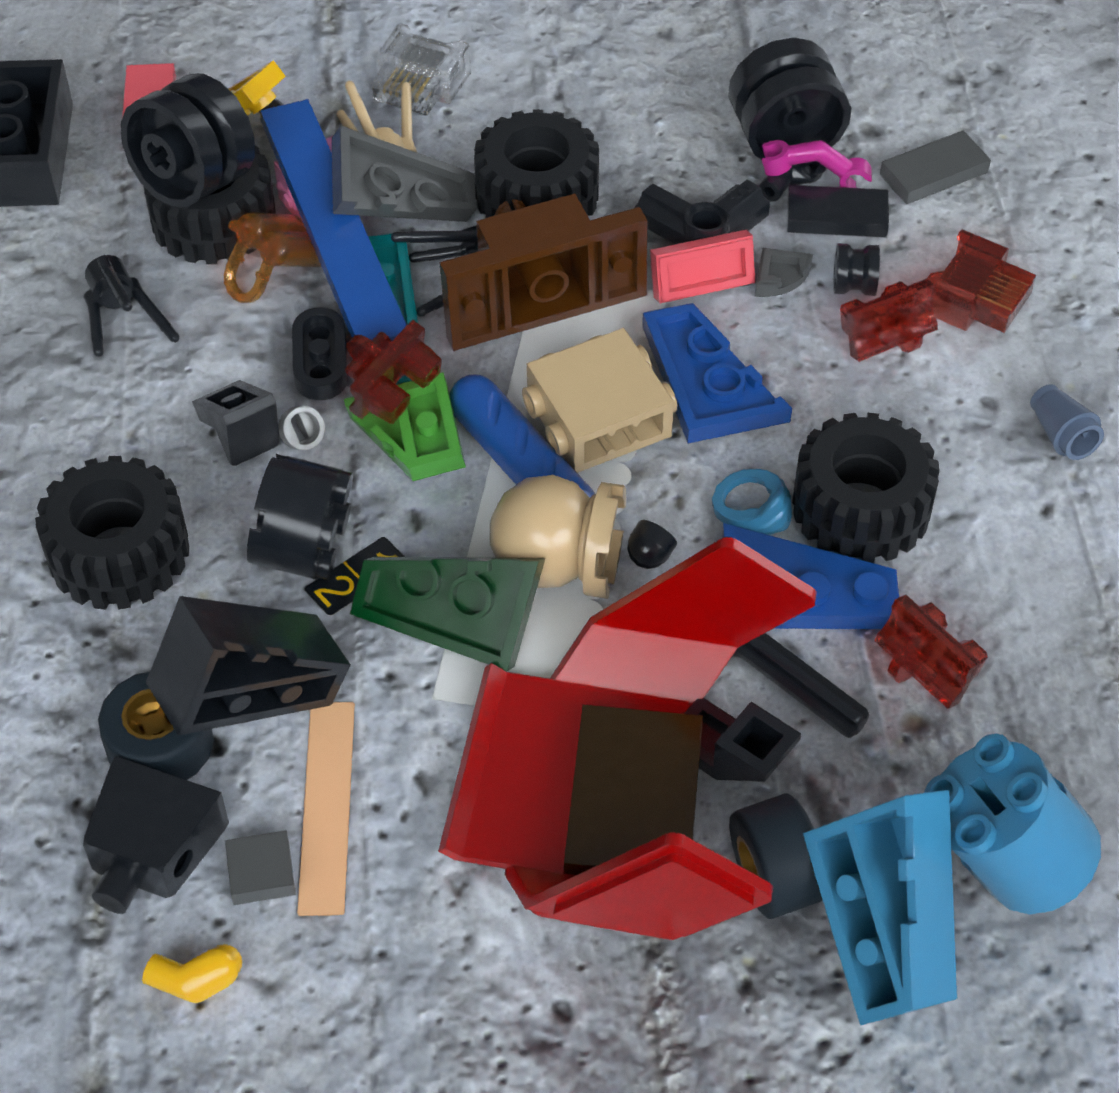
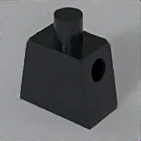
(149, 832)

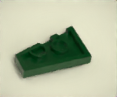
(452, 602)

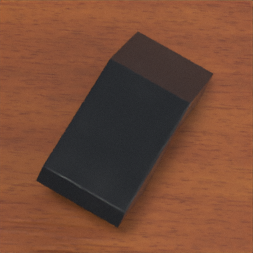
(742, 746)

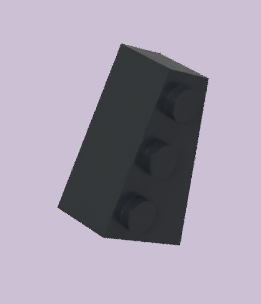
(242, 664)

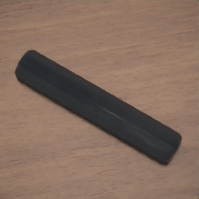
(805, 684)

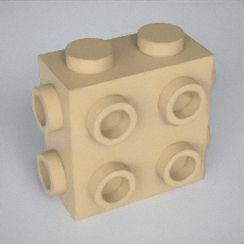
(599, 400)

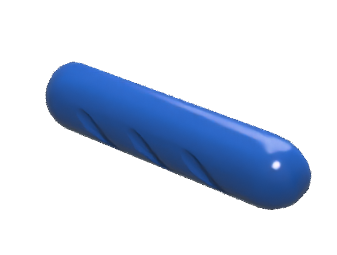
(507, 432)

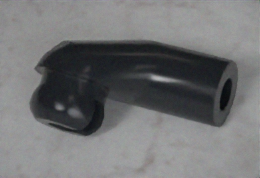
(799, 174)

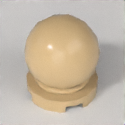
(565, 526)

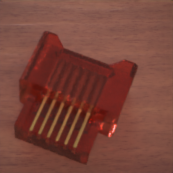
(980, 285)

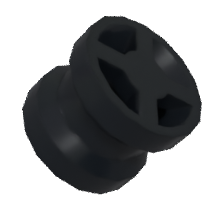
(856, 269)

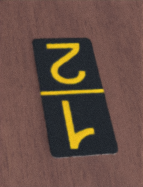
(343, 581)

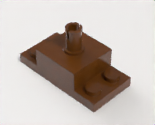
(542, 269)

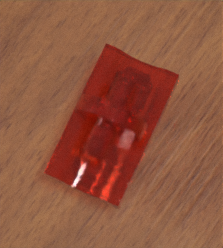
(890, 321)
(379, 366)
(926, 651)

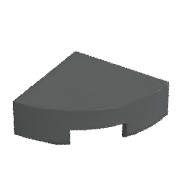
(781, 271)

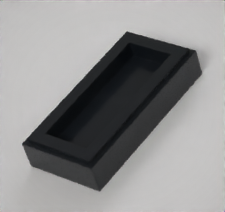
(838, 211)

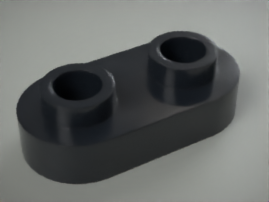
(319, 353)

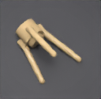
(382, 133)

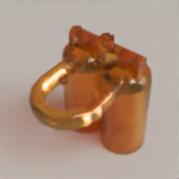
(281, 243)

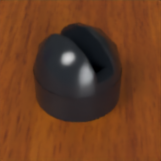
(650, 544)

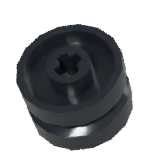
(789, 95)
(187, 139)

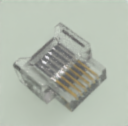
(430, 66)

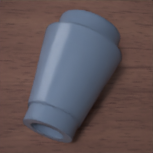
(1067, 423)

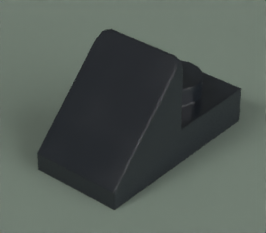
(242, 418)

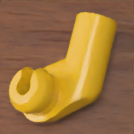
(197, 978)

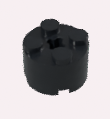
(299, 516)

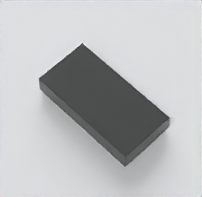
(935, 167)

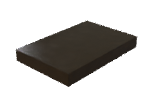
(630, 782)

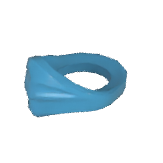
(770, 518)

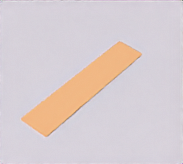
(326, 811)

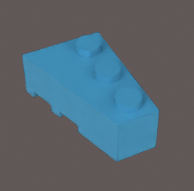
(891, 903)

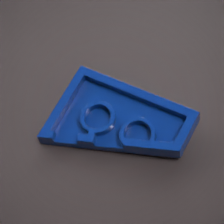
(709, 382)
(847, 588)

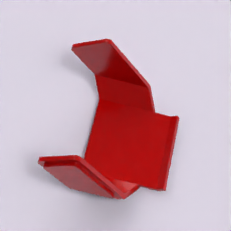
(520, 752)

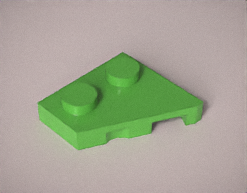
(423, 437)

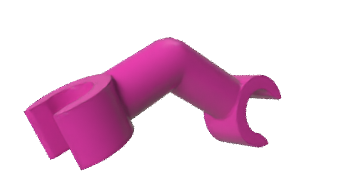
(781, 157)

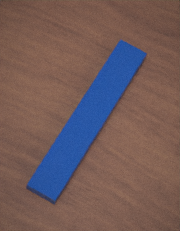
(336, 238)

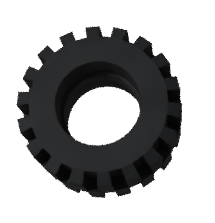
(535, 161)
(202, 228)
(871, 454)
(107, 498)

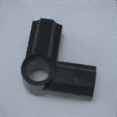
(683, 222)

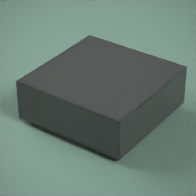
(260, 867)

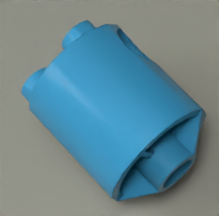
(1018, 826)

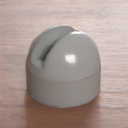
(309, 423)

